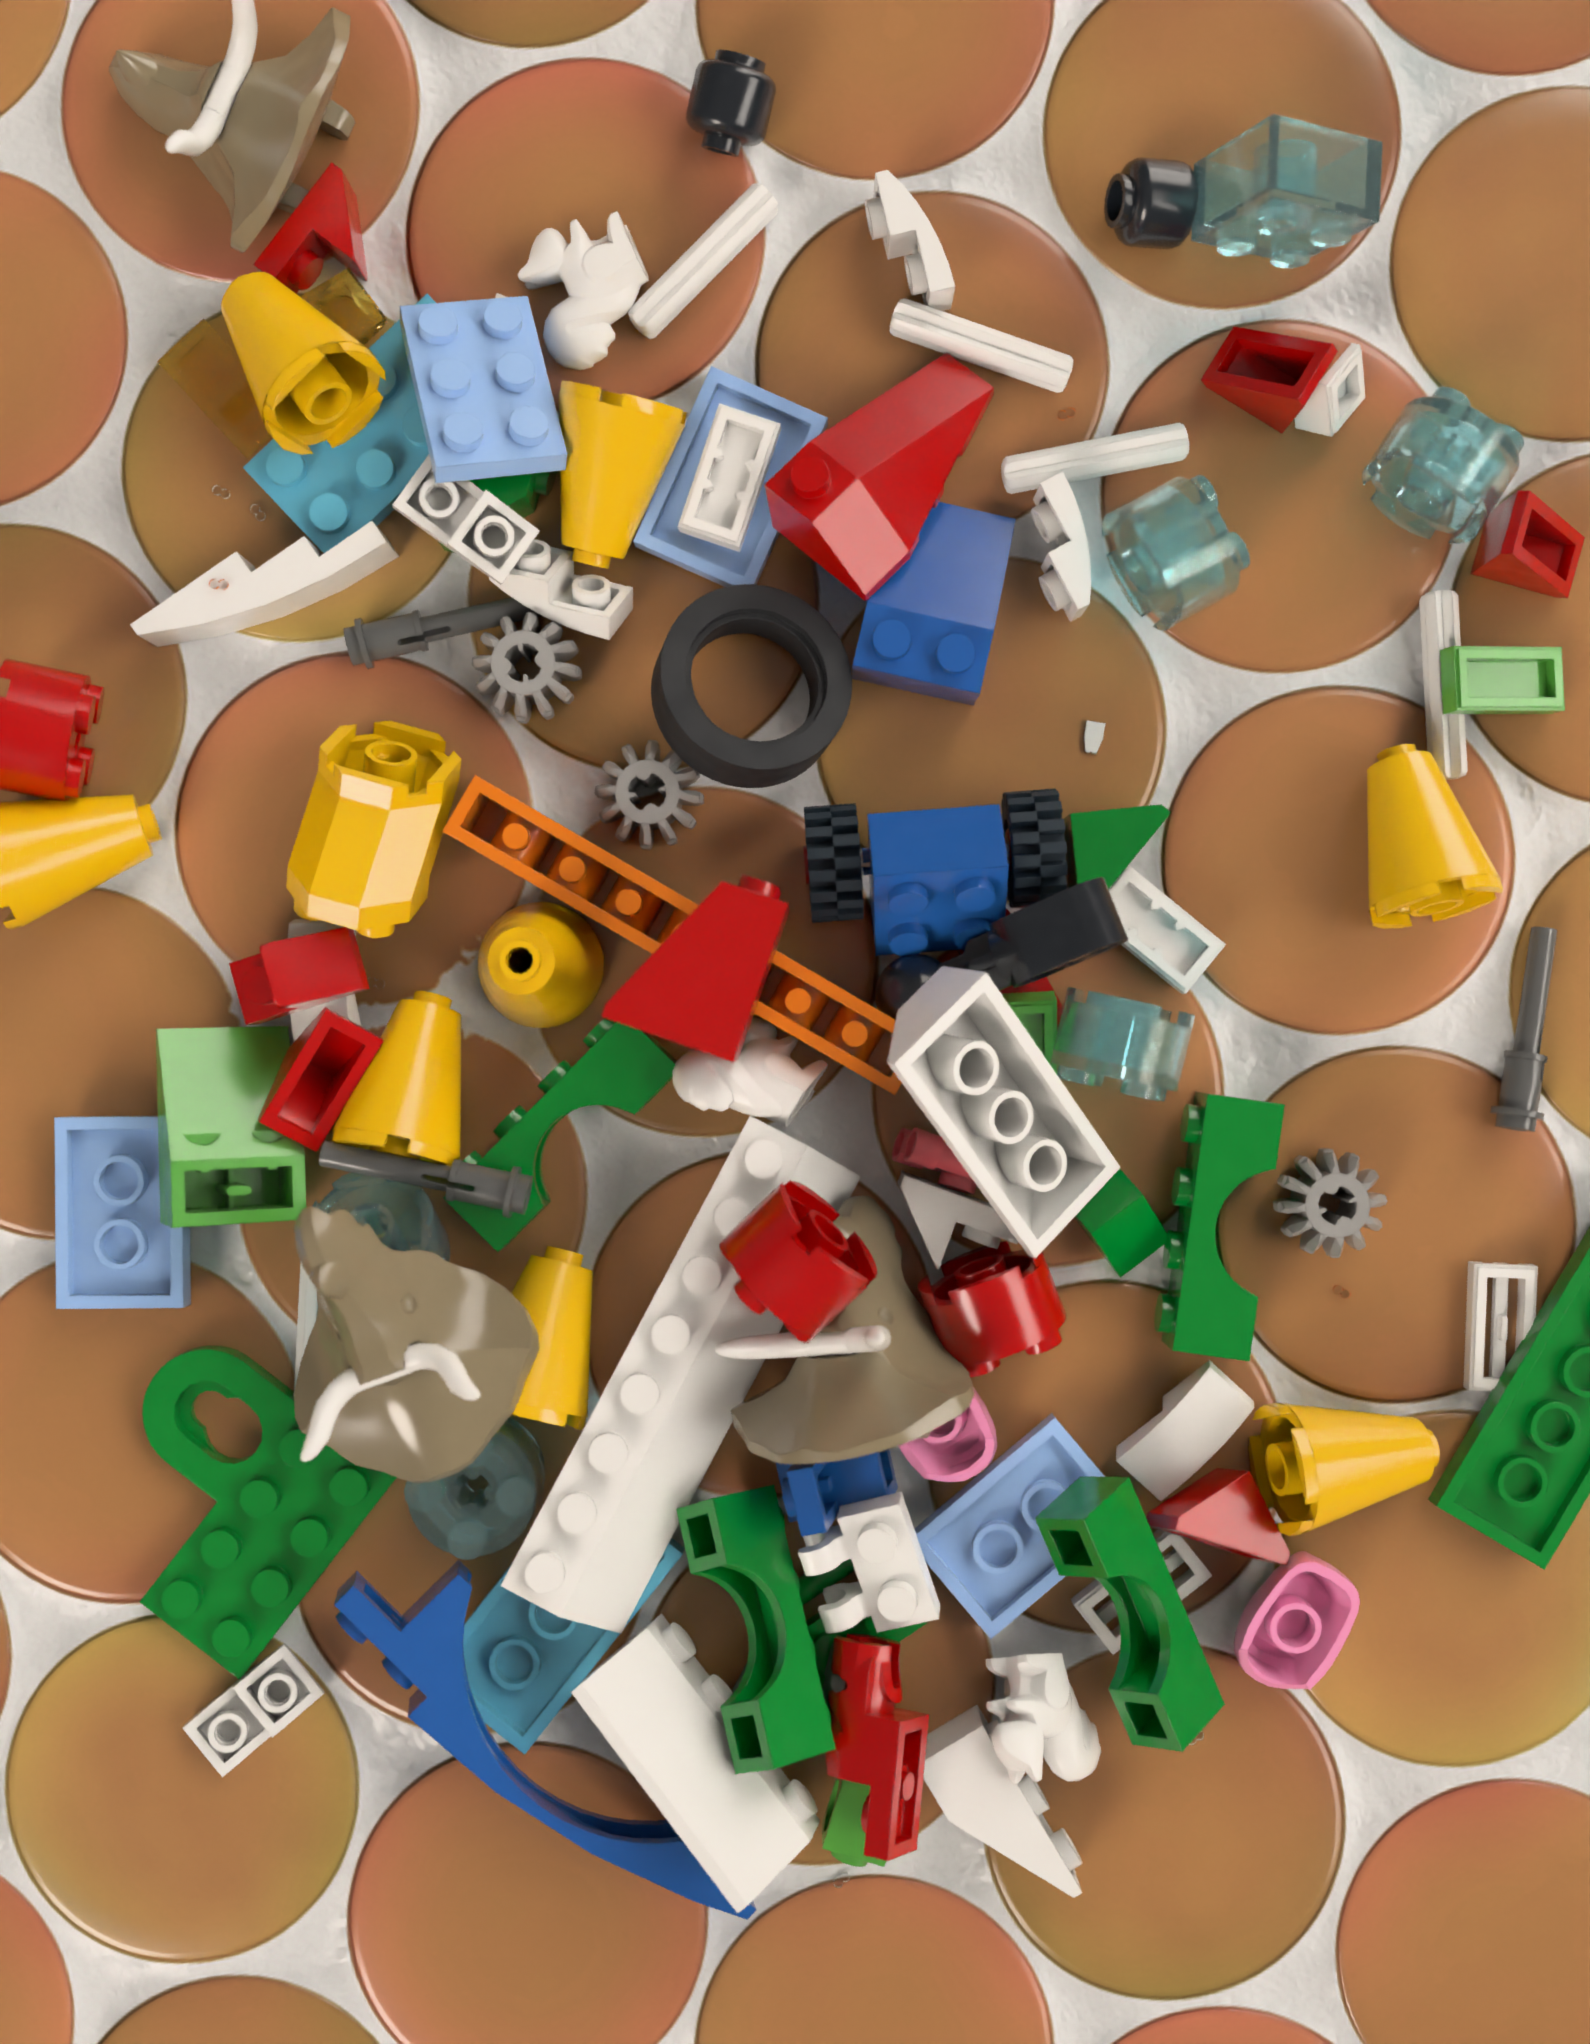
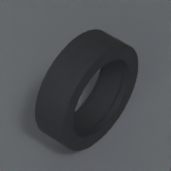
(799, 631)

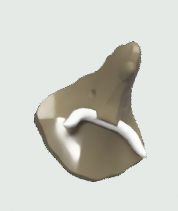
(244, 118)
(405, 1353)
(862, 1380)

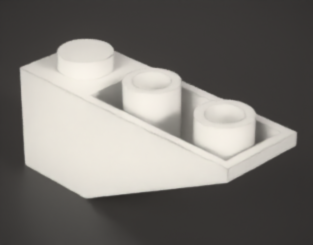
(985, 1803)

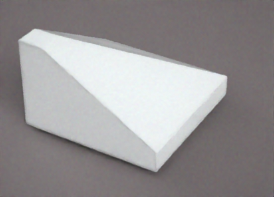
(1335, 395)

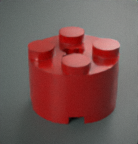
(46, 730)
(797, 1260)
(994, 1306)

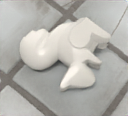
(600, 283)
(757, 1084)
(1041, 1720)

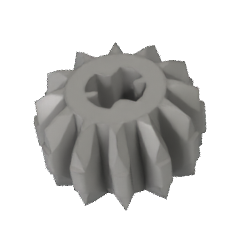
(504, 677)
(651, 817)
(1329, 1177)

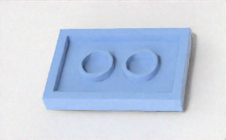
(482, 389)
(659, 527)
(108, 1218)
(987, 1533)

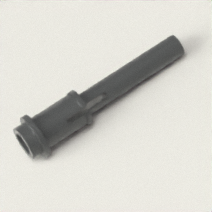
(412, 632)
(1525, 1064)
(460, 1181)

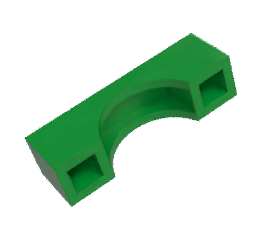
(618, 1071)
(1226, 1146)
(1161, 1671)
(780, 1703)

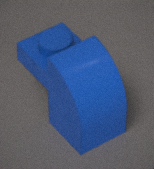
(817, 1490)

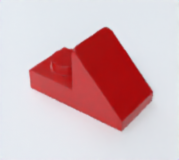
(320, 225)
(298, 974)

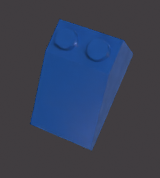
(939, 611)

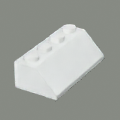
(998, 1104)
(671, 1735)

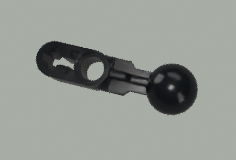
(1020, 945)

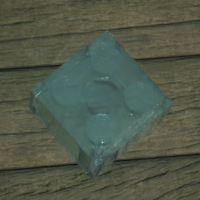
(1287, 191)

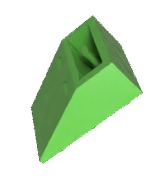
(212, 1149)

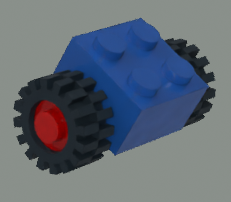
(935, 871)

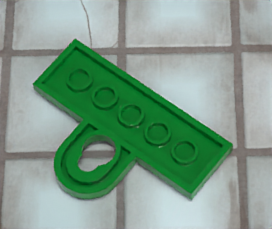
(1529, 1447)
(273, 1514)

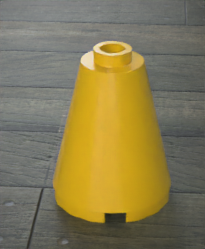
(300, 365)
(612, 467)
(1421, 844)
(67, 848)
(563, 971)
(412, 1087)
(560, 1306)
(1335, 1461)

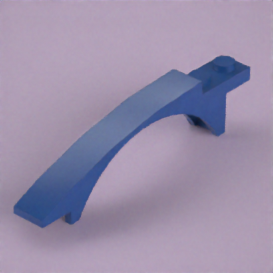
(428, 1651)

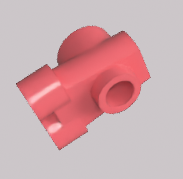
(927, 1150)

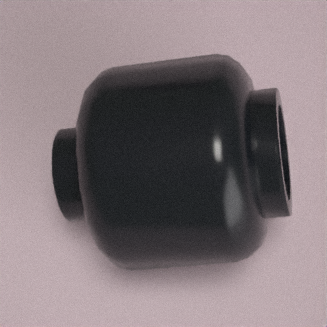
(730, 102)
(1152, 203)

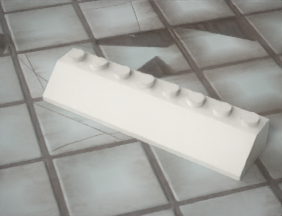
(663, 1403)

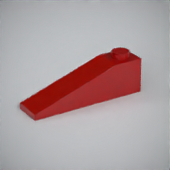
(872, 478)

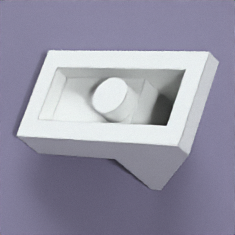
(938, 1210)

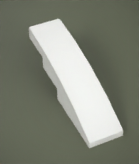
(263, 594)

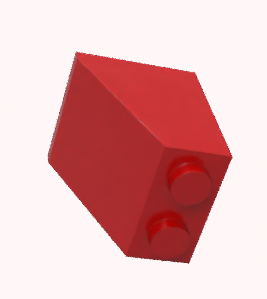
(708, 971)

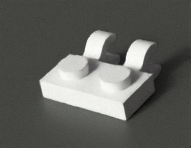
(887, 1561)

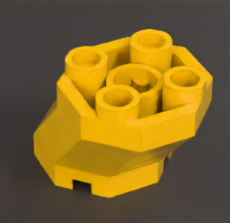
(372, 827)

